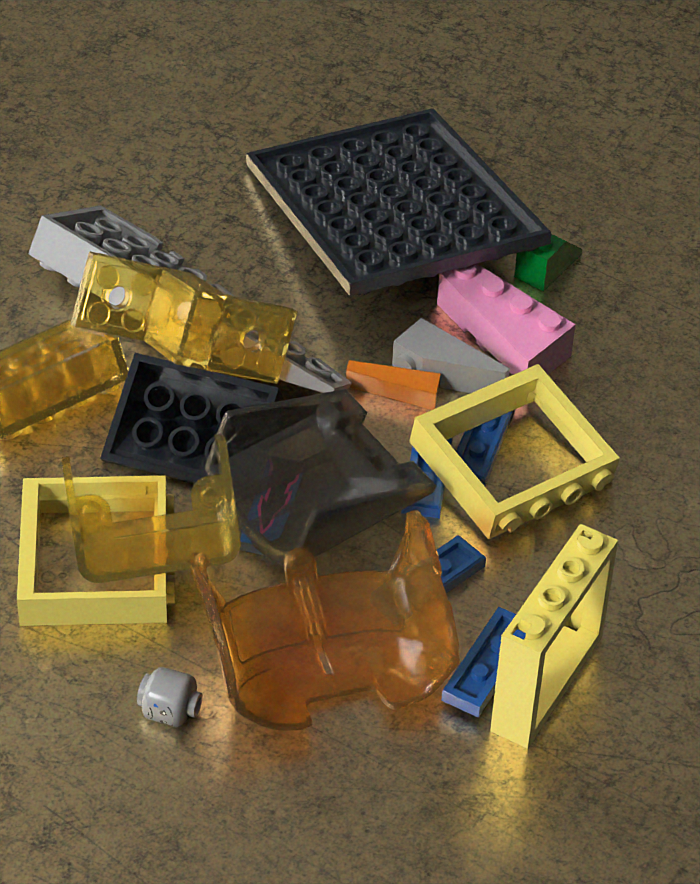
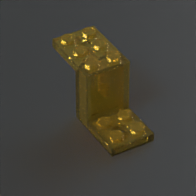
(183, 317)

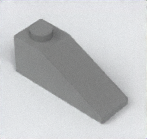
(436, 351)

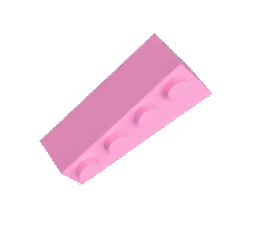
(505, 319)

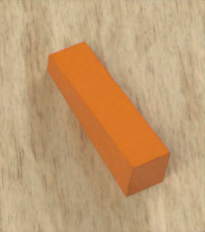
(395, 383)

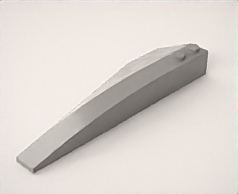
(68, 236)

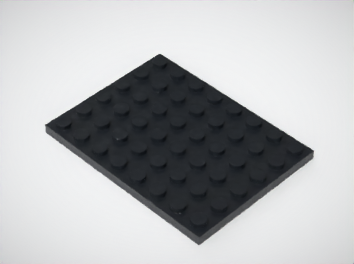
(396, 201)

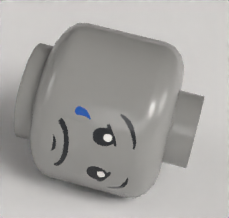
(169, 696)

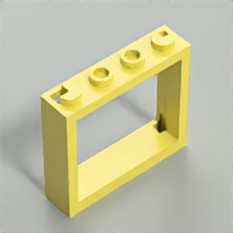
(532, 384)
(100, 607)
(543, 665)

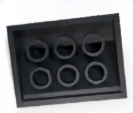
(171, 416)

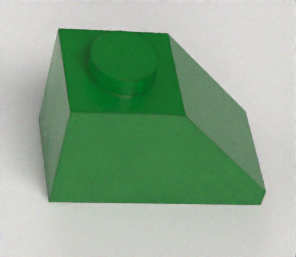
(545, 263)

